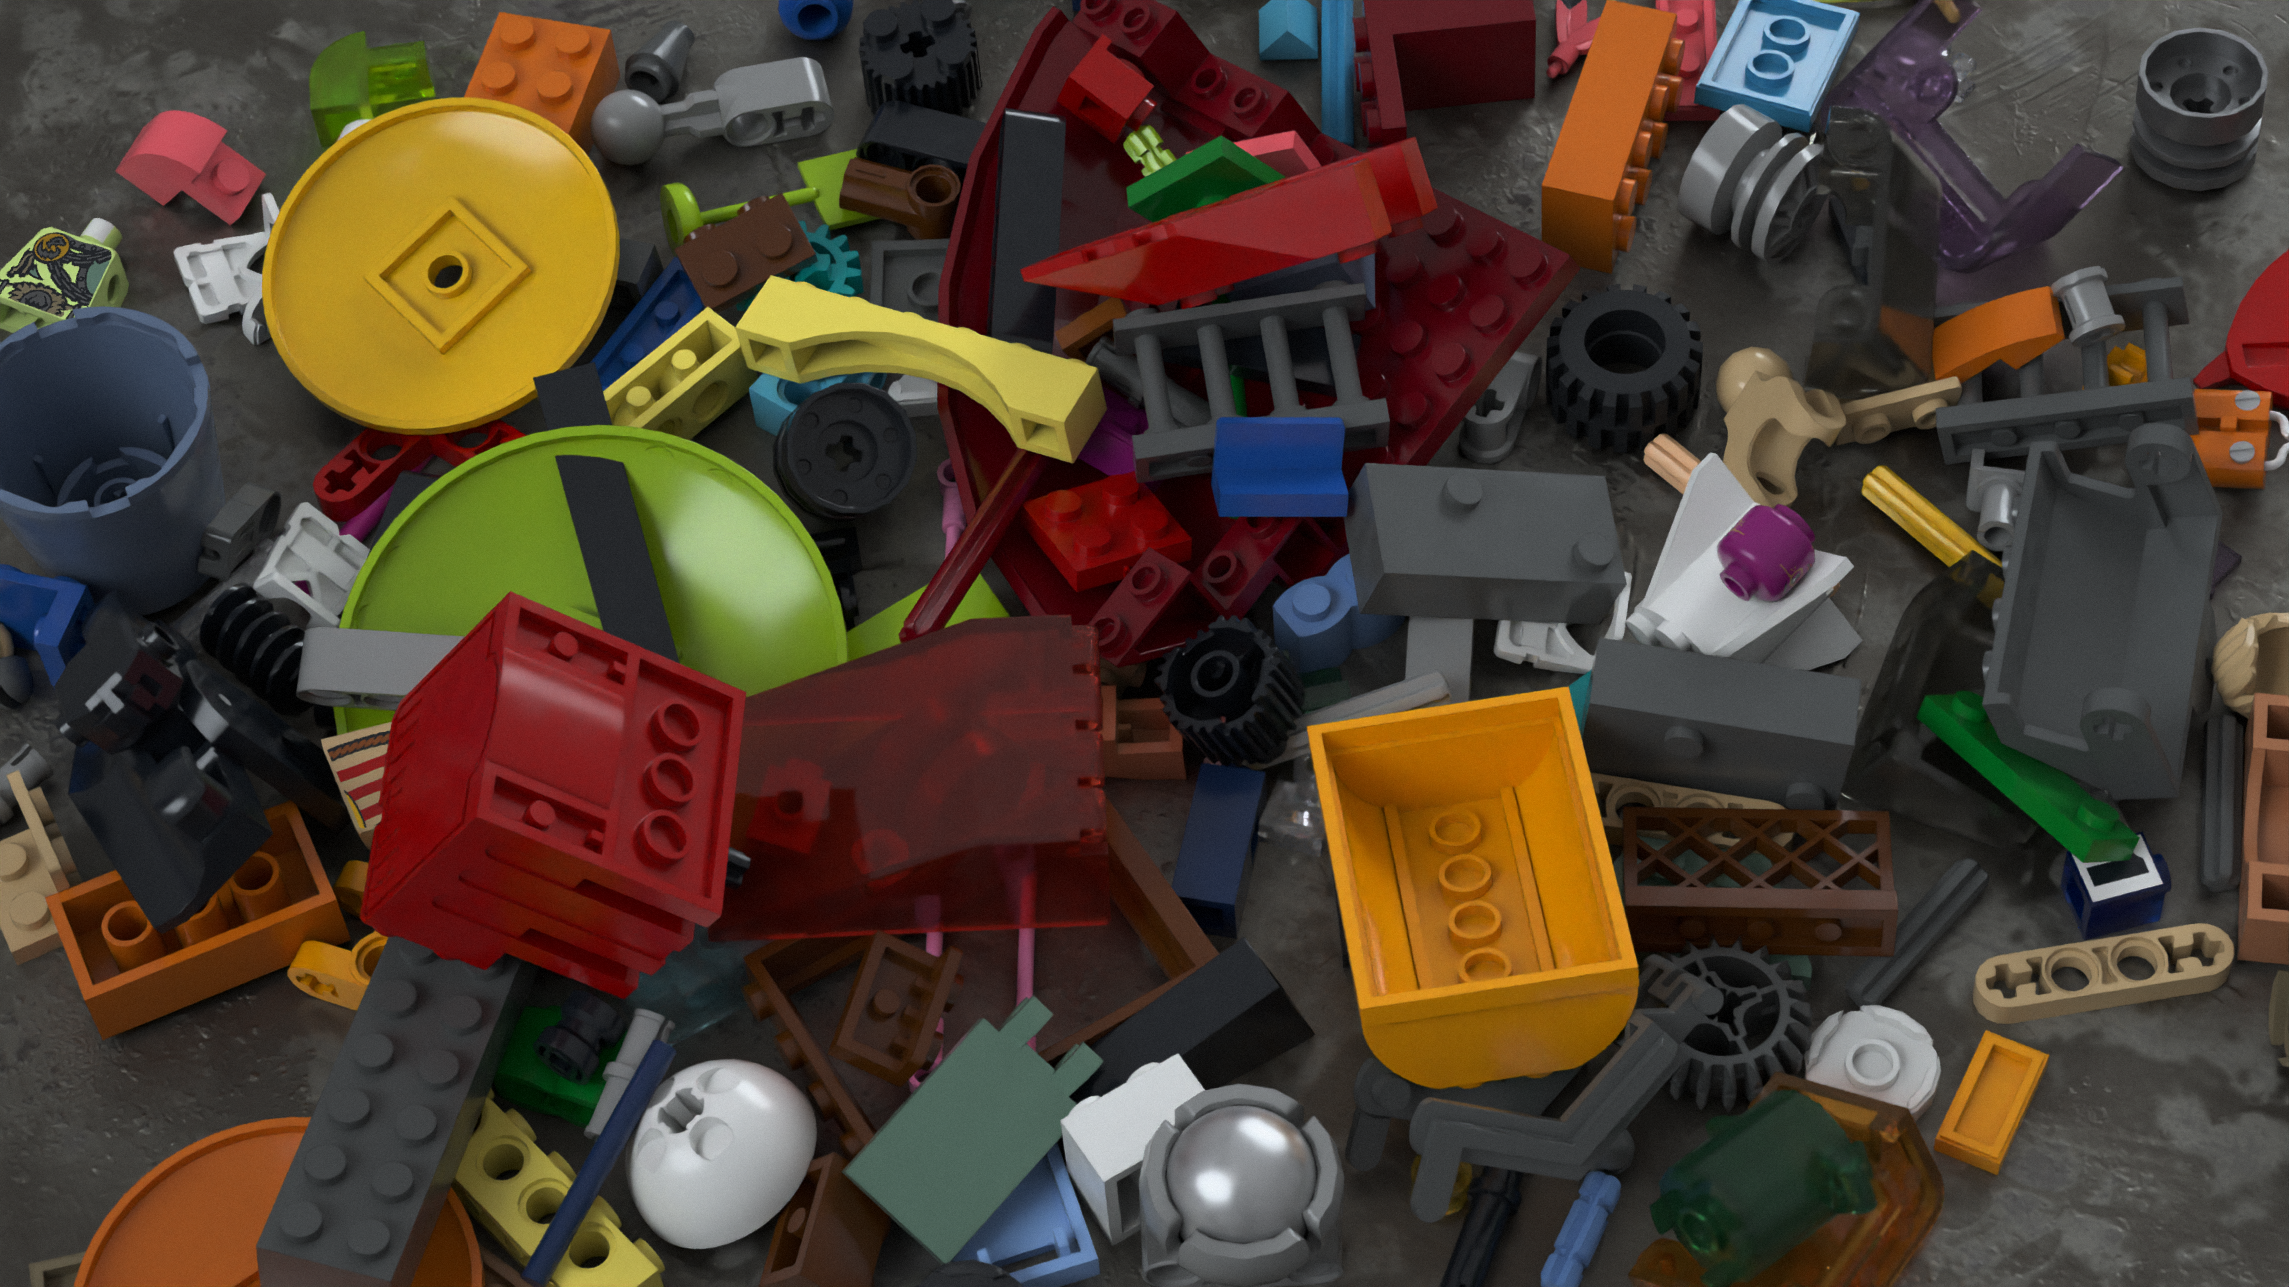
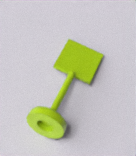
(823, 182)

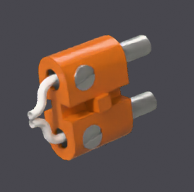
(2237, 436)

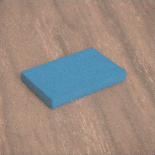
(1778, 59)

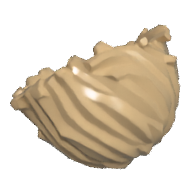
(2252, 660)

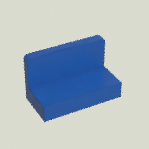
(1279, 467)

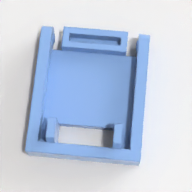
(1036, 1219)

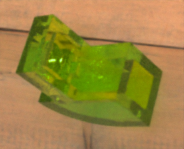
(353, 79)

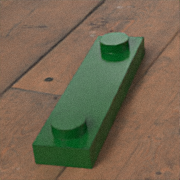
(2044, 793)

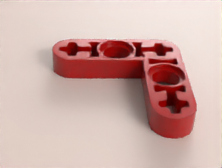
(348, 492)

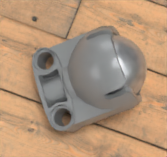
(1241, 1194)

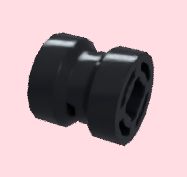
(578, 1039)

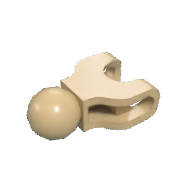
(1771, 423)

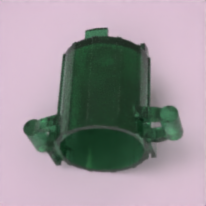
(1762, 1186)

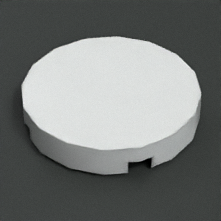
(1876, 1056)

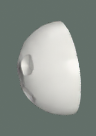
(719, 1152)

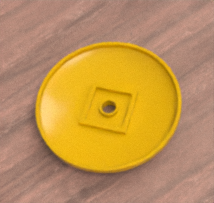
(396, 205)

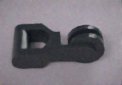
(842, 571)

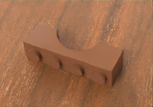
(2265, 834)

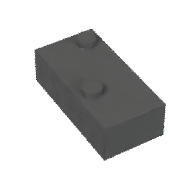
(1483, 544)
(1719, 724)

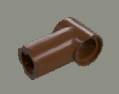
(919, 199)

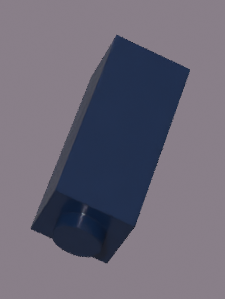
(1220, 846)

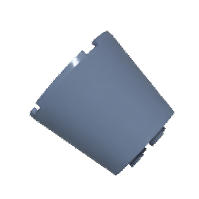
(109, 453)

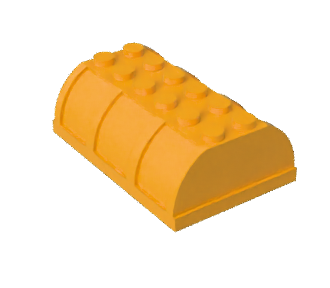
(1475, 888)

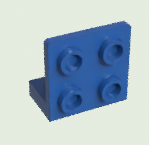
(44, 615)

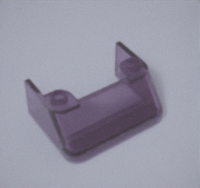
(1911, 88)

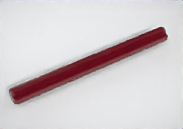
(975, 545)

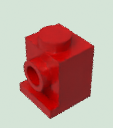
(1108, 92)

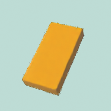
(1991, 1102)

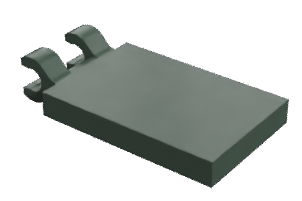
(971, 1131)

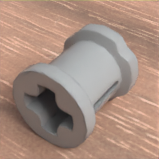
(2088, 306)

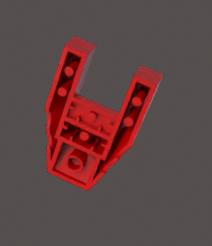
(1253, 232)

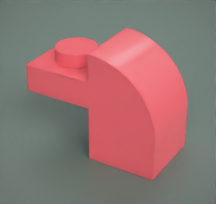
(187, 155)

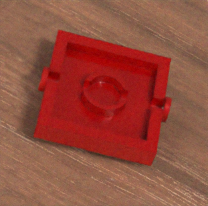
(1103, 529)

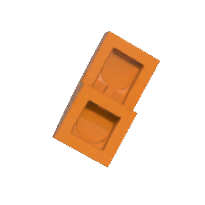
(2005, 329)

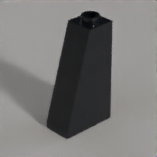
(1217, 1019)

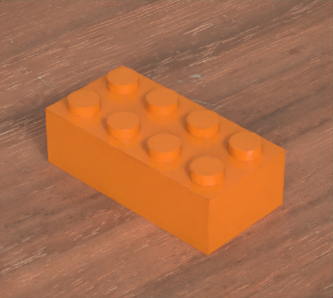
(549, 70)
(1612, 135)
(238, 935)

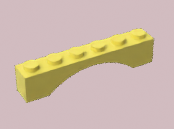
(815, 334)

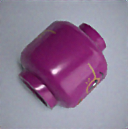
(1766, 553)

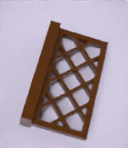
(1785, 920)

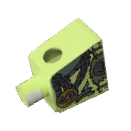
(62, 274)

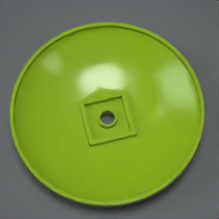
(726, 552)

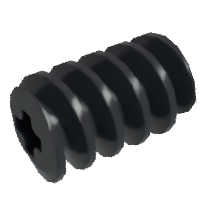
(256, 646)

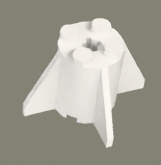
(1698, 614)

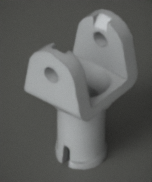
(1992, 493)

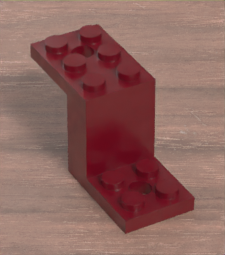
(1439, 58)

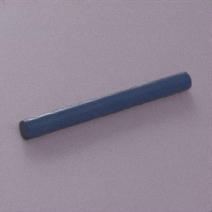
(598, 1164)

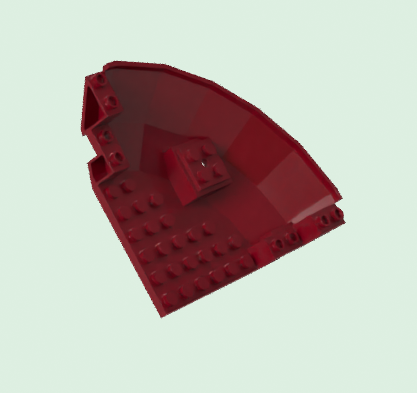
(1441, 329)

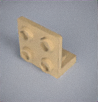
(30, 869)

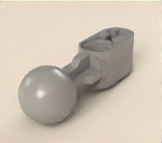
(745, 107)

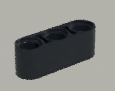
(919, 136)

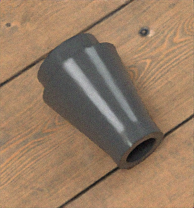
(660, 62)

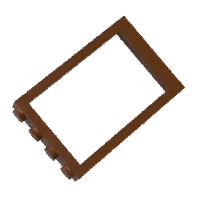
(796, 963)

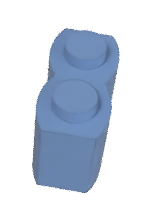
(1323, 623)

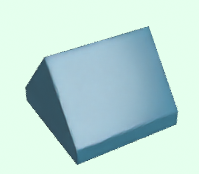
(1288, 30)

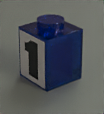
(2116, 893)

